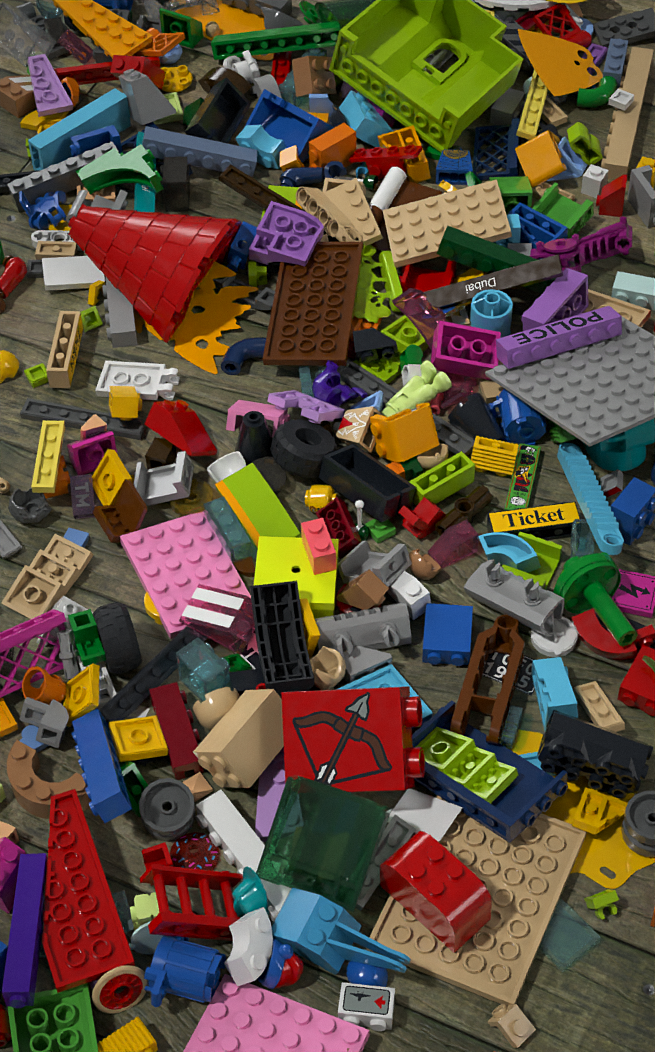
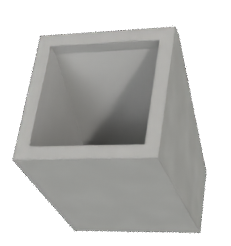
(144, 98)

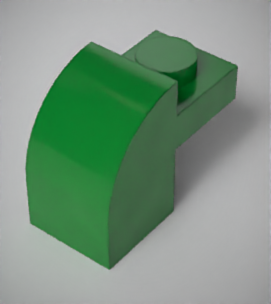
(86, 637)

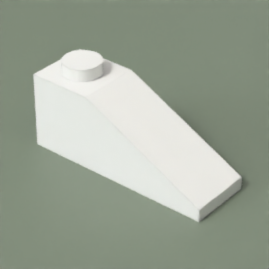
(412, 592)

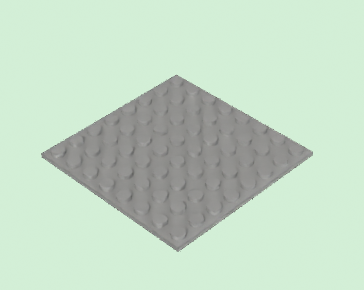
(590, 388)

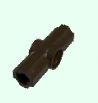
(465, 509)

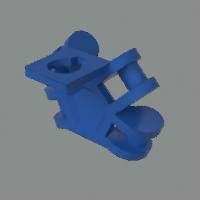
(41, 212)

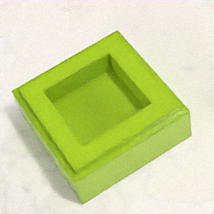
(36, 375)

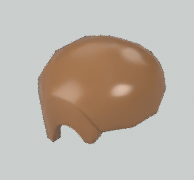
(423, 566)

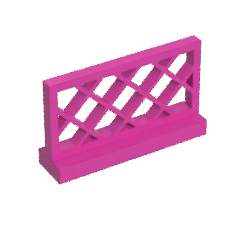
(23, 634)

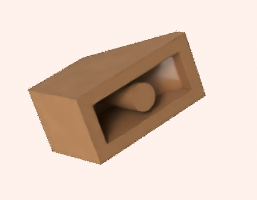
(363, 591)

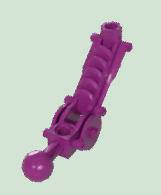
(600, 245)

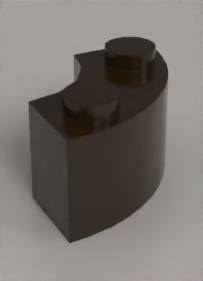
(217, 74)

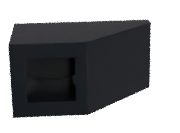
(373, 346)

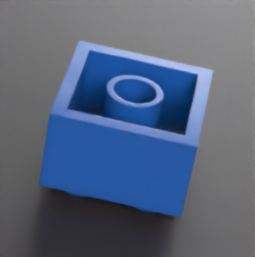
(634, 509)

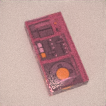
(76, 46)

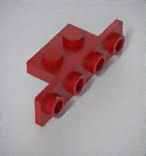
(380, 159)

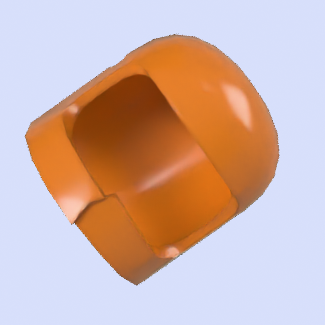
(51, 688)

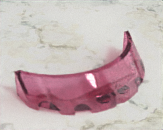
(425, 319)

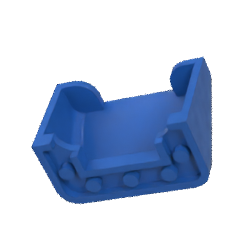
(287, 122)

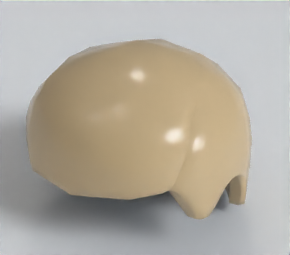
(433, 456)

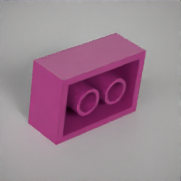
(464, 349)

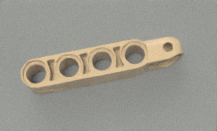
(333, 220)

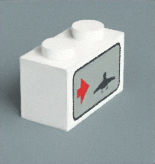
(367, 1005)

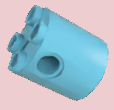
(492, 311)

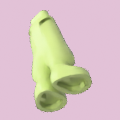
(418, 390)

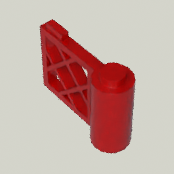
(576, 36)

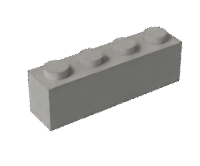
(120, 317)

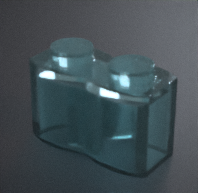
(581, 539)

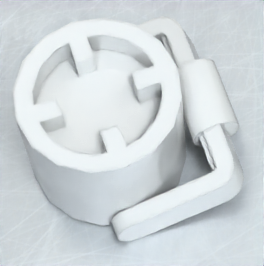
(247, 68)

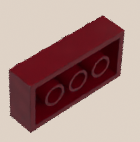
(340, 525)

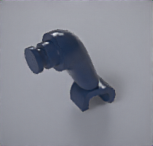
(309, 175)

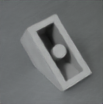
(364, 662)

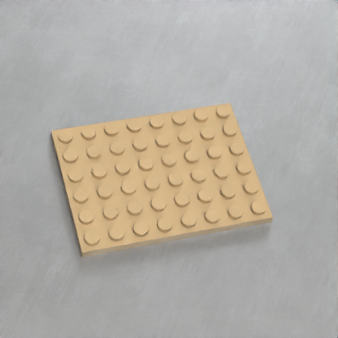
(524, 889)

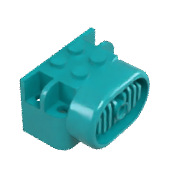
(625, 449)

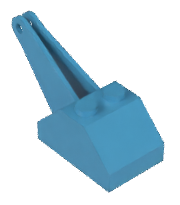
(326, 933)

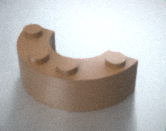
(30, 790)

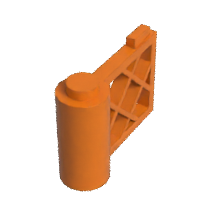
(161, 43)

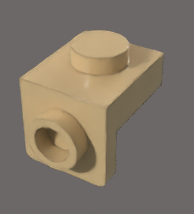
(512, 1024)

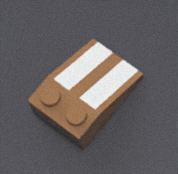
(17, 95)

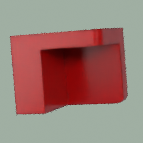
(156, 855)

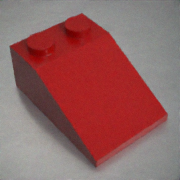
(180, 427)

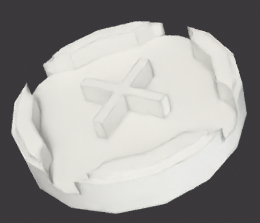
(559, 639)

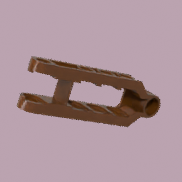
(502, 639)

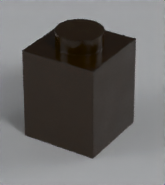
(160, 453)

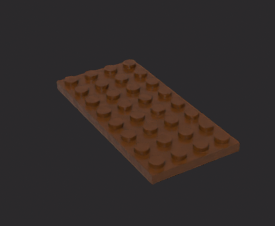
(315, 307)

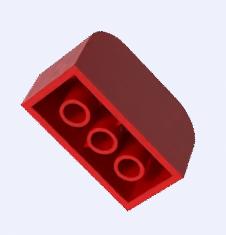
(437, 890)

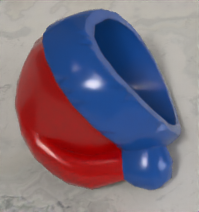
(283, 967)

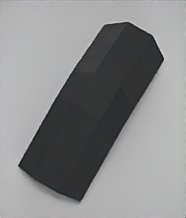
(281, 637)

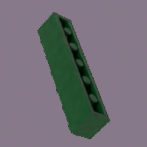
(483, 255)

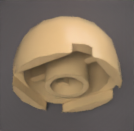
(215, 706)

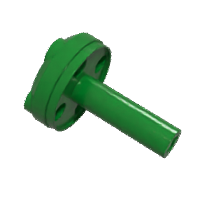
(589, 584)

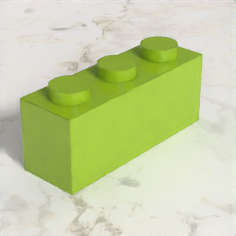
(444, 479)

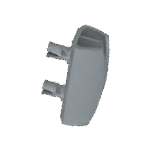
(514, 596)
(369, 628)

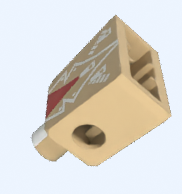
(356, 428)

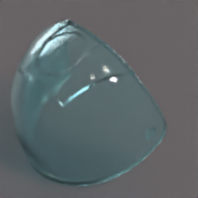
(48, 9)

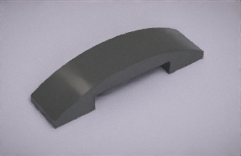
(258, 299)

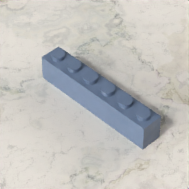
(199, 151)

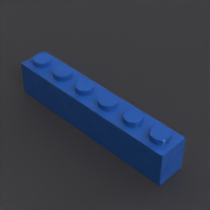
(100, 766)

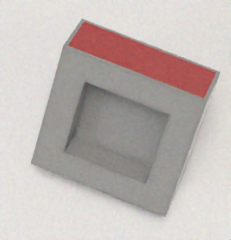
(612, 483)

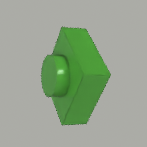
(380, 530)

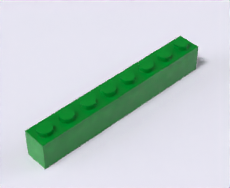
(276, 40)

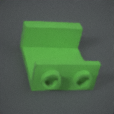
(564, 210)

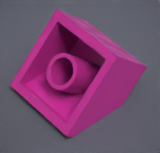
(88, 452)
(9, 867)

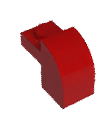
(422, 519)

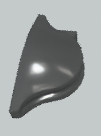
(276, 19)

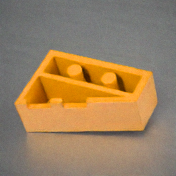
(416, 168)

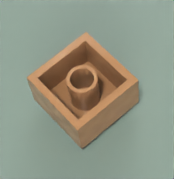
(313, 76)

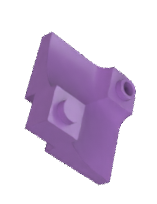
(285, 236)

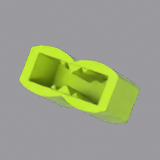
(584, 143)

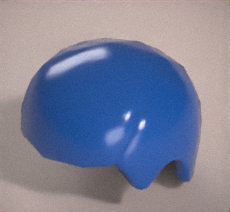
(366, 974)

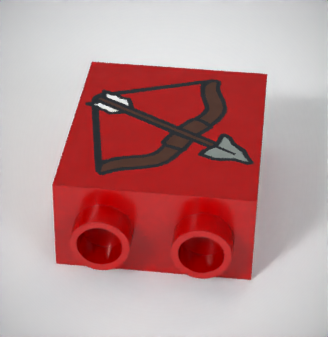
(353, 737)

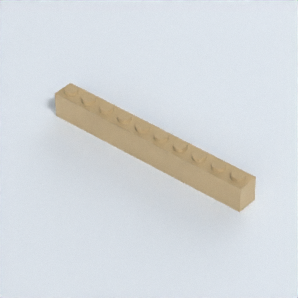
(625, 123)

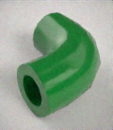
(597, 96)

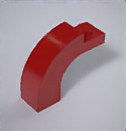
(603, 642)

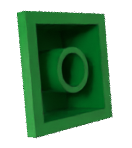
(174, 22)

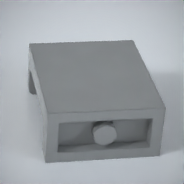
(642, 195)
(164, 482)
(383, 565)

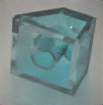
(201, 668)

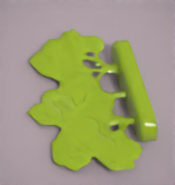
(364, 307)

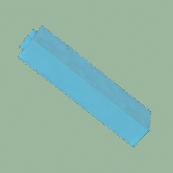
(53, 143)

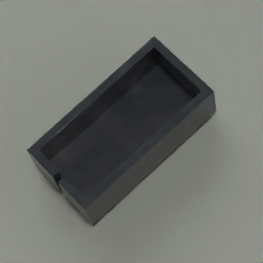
(219, 113)
(366, 479)

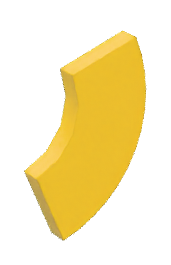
(33, 122)

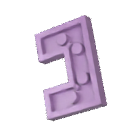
(311, 407)

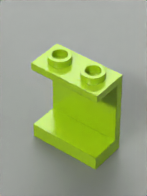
(548, 555)

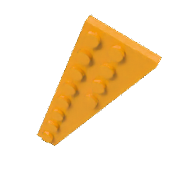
(105, 27)

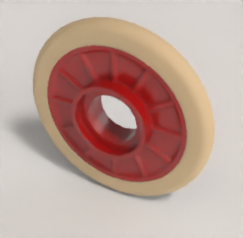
(110, 1002)

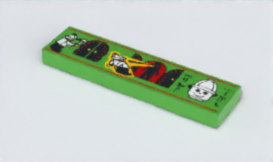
(523, 477)

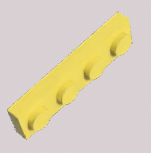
(48, 457)

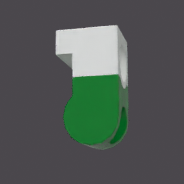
(410, 362)

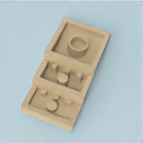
(47, 577)

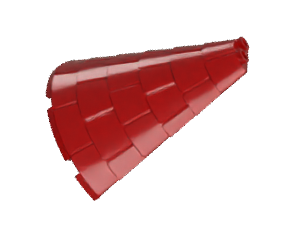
(154, 257)

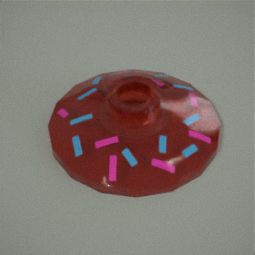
(204, 859)

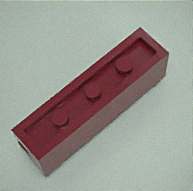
(176, 728)

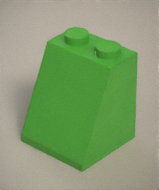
(514, 191)

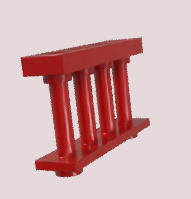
(188, 923)

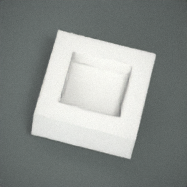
(621, 99)

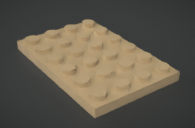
(419, 226)

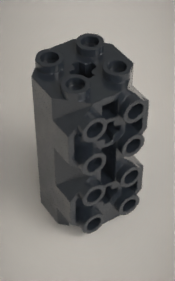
(602, 755)

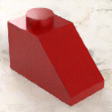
(612, 197)

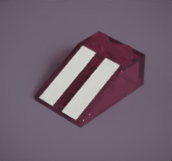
(220, 616)

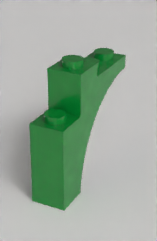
(120, 168)

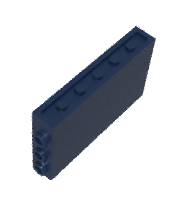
(516, 806)

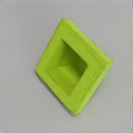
(90, 318)

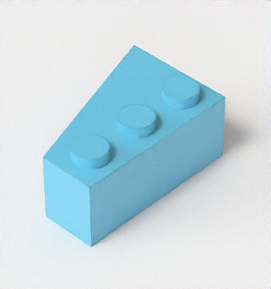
(363, 118)

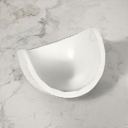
(226, 466)

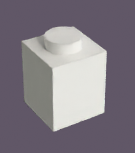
(594, 180)

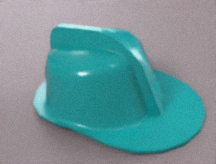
(249, 894)

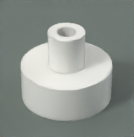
(230, 60)

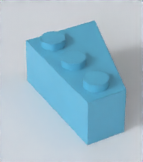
(553, 688)

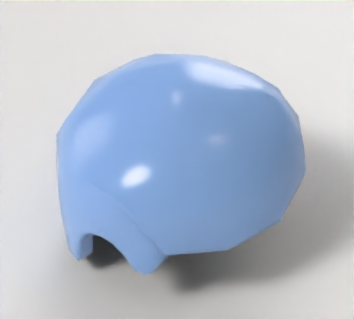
(172, 56)

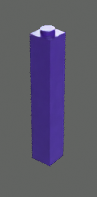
(25, 932)

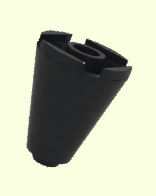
(475, 419)
(254, 437)

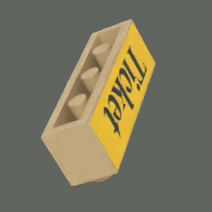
(64, 349)

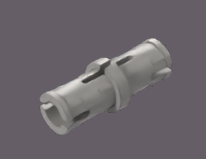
(68, 653)

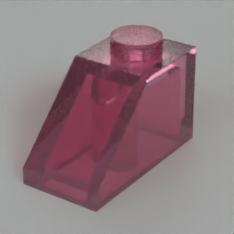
(455, 544)

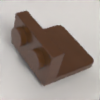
(124, 515)

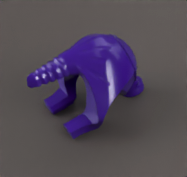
(329, 389)

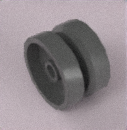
(177, 799)
(639, 824)

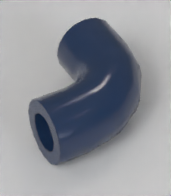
(240, 352)

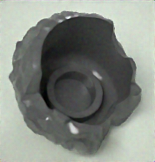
(28, 506)

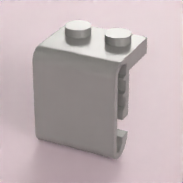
(119, 204)

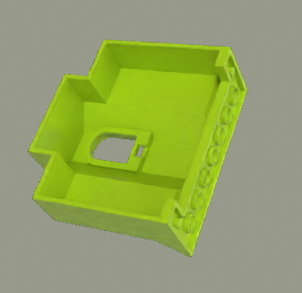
(386, 55)

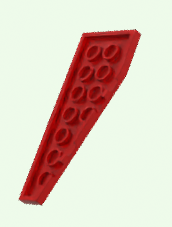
(80, 916)

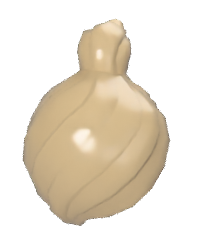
(327, 668)

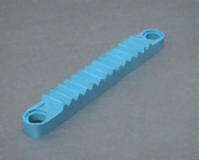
(590, 498)

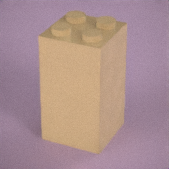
(244, 740)

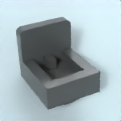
(146, 23)

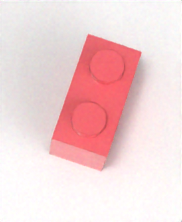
(318, 546)

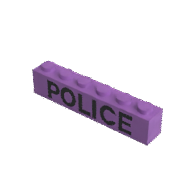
(559, 337)

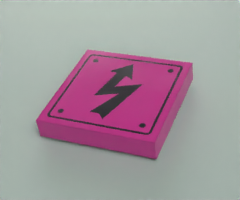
(636, 593)

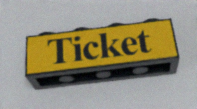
(543, 521)

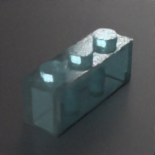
(228, 529)

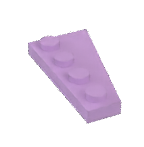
(269, 795)

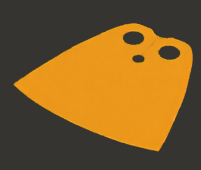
(555, 63)

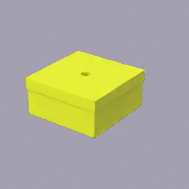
(286, 560)

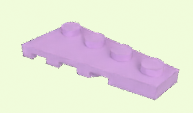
(47, 88)

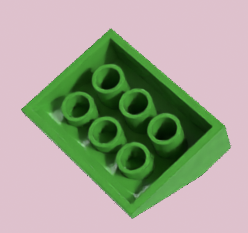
(55, 1023)

